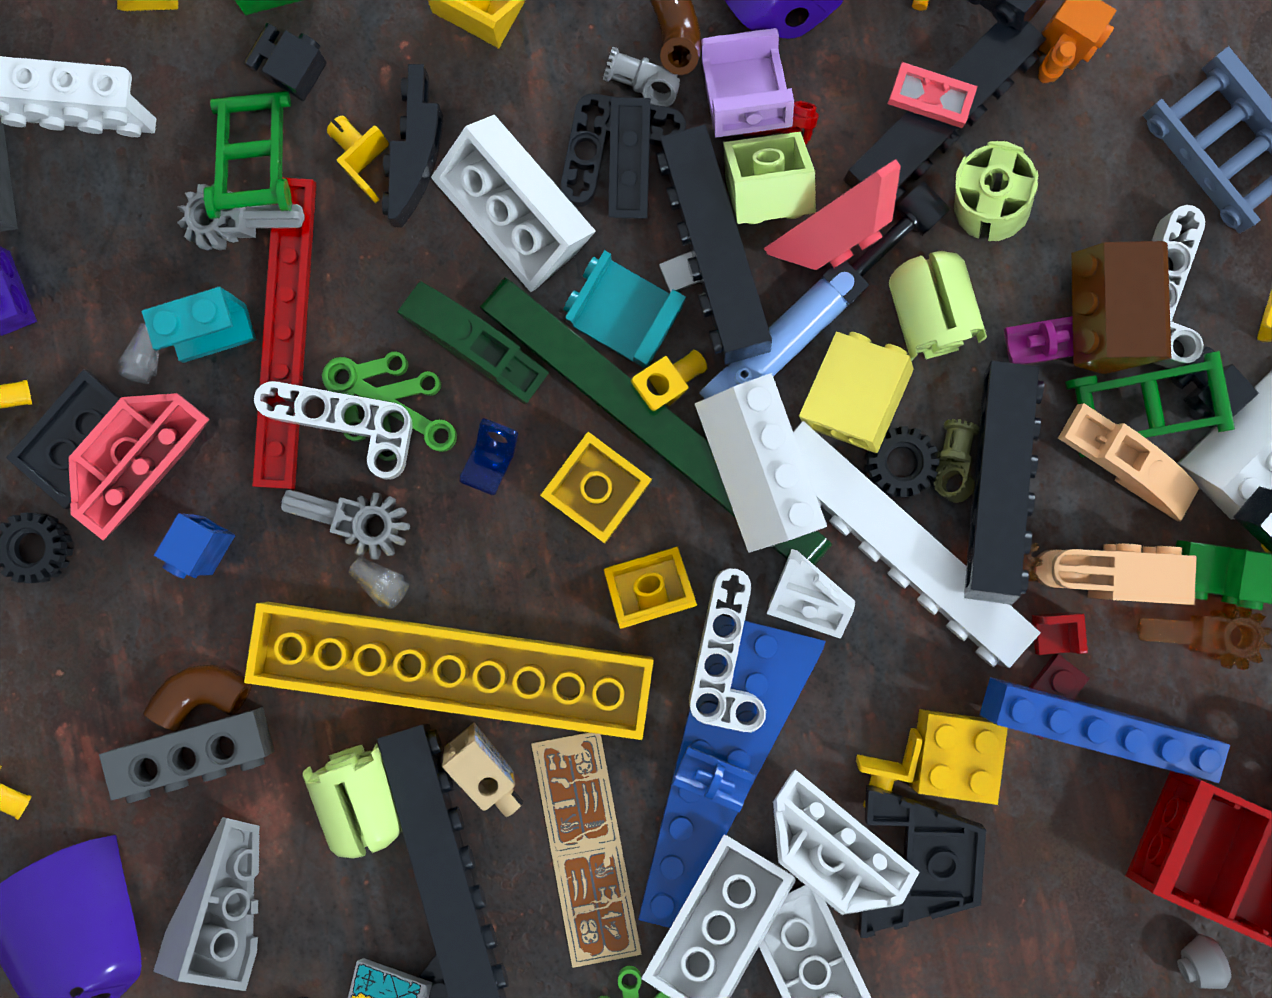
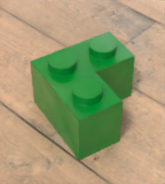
(1235, 573)

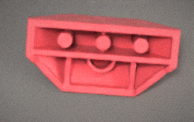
(842, 223)
(129, 457)

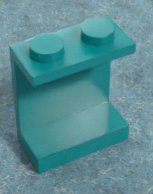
(623, 310)
(200, 324)

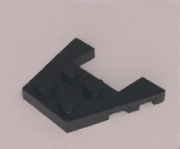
(938, 845)

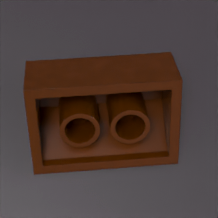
(1120, 305)

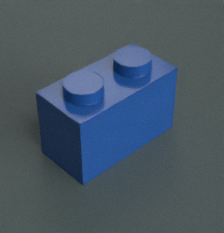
(193, 546)

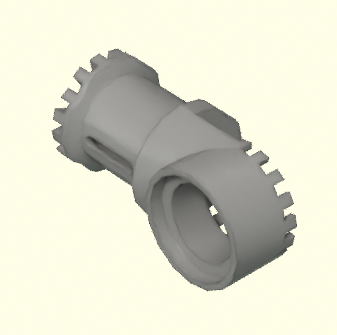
(641, 75)

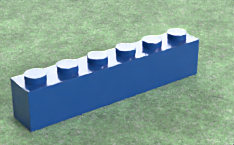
(1104, 730)

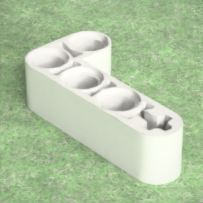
(1182, 253)
(333, 419)
(728, 646)

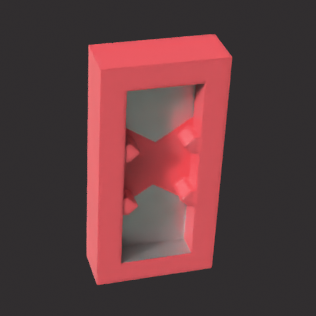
(932, 95)

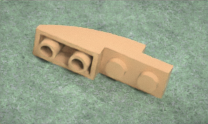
(1132, 459)

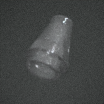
(139, 359)
(380, 583)

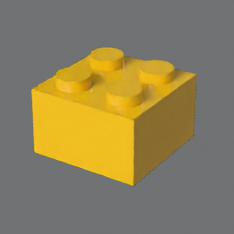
(596, 487)
(959, 757)

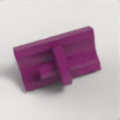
(1040, 341)

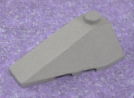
(213, 925)

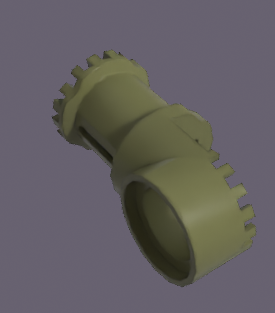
(956, 459)

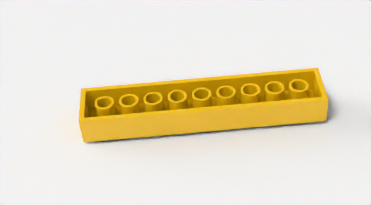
(449, 670)

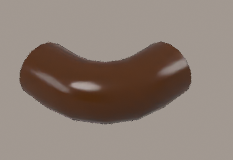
(679, 35)
(195, 687)

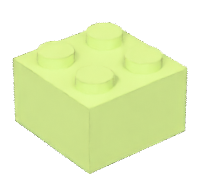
(769, 178)

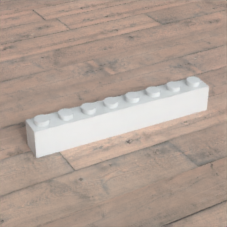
(910, 553)

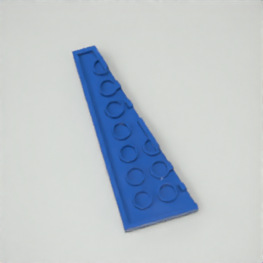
(774, 669)

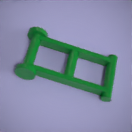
(279, 193)
(1212, 365)

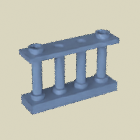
(1248, 104)

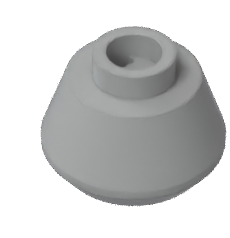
(1204, 964)

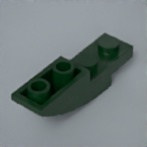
(473, 341)

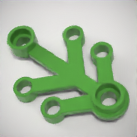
(387, 393)

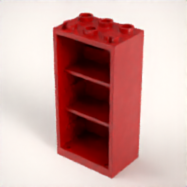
(1209, 855)

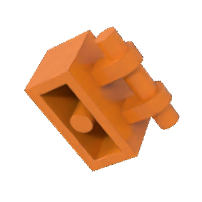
(1074, 35)

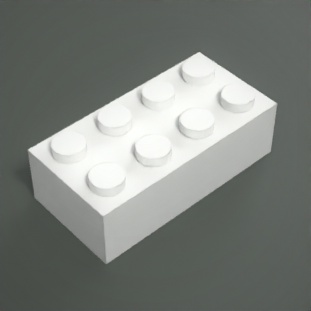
(719, 924)

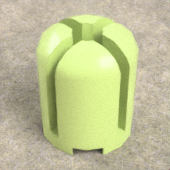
(1003, 209)
(935, 304)
(354, 802)

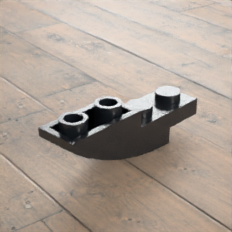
(412, 160)

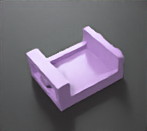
(746, 83)

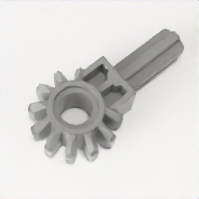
(233, 222)
(352, 519)

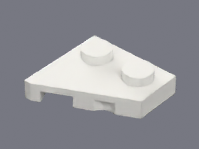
(810, 598)

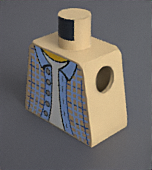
(470, 760)

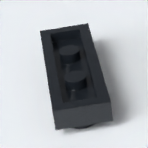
(629, 157)

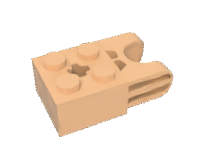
(1122, 573)

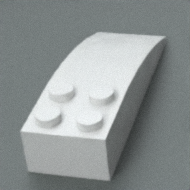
(809, 951)

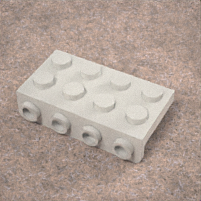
(70, 95)

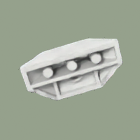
(836, 852)

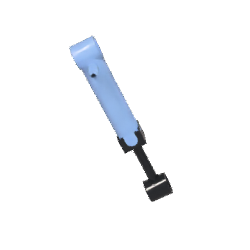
(830, 295)

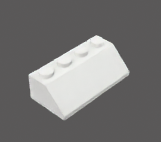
(511, 202)
(1236, 461)
(760, 463)

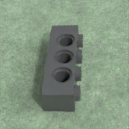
(126, 770)

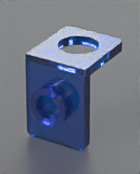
(489, 458)

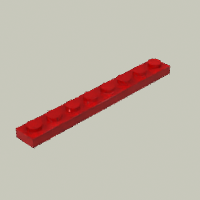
(285, 338)

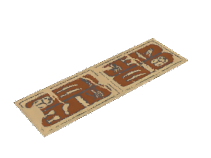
(586, 849)

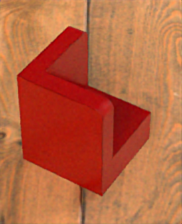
(1060, 633)

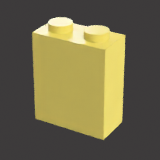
(857, 390)

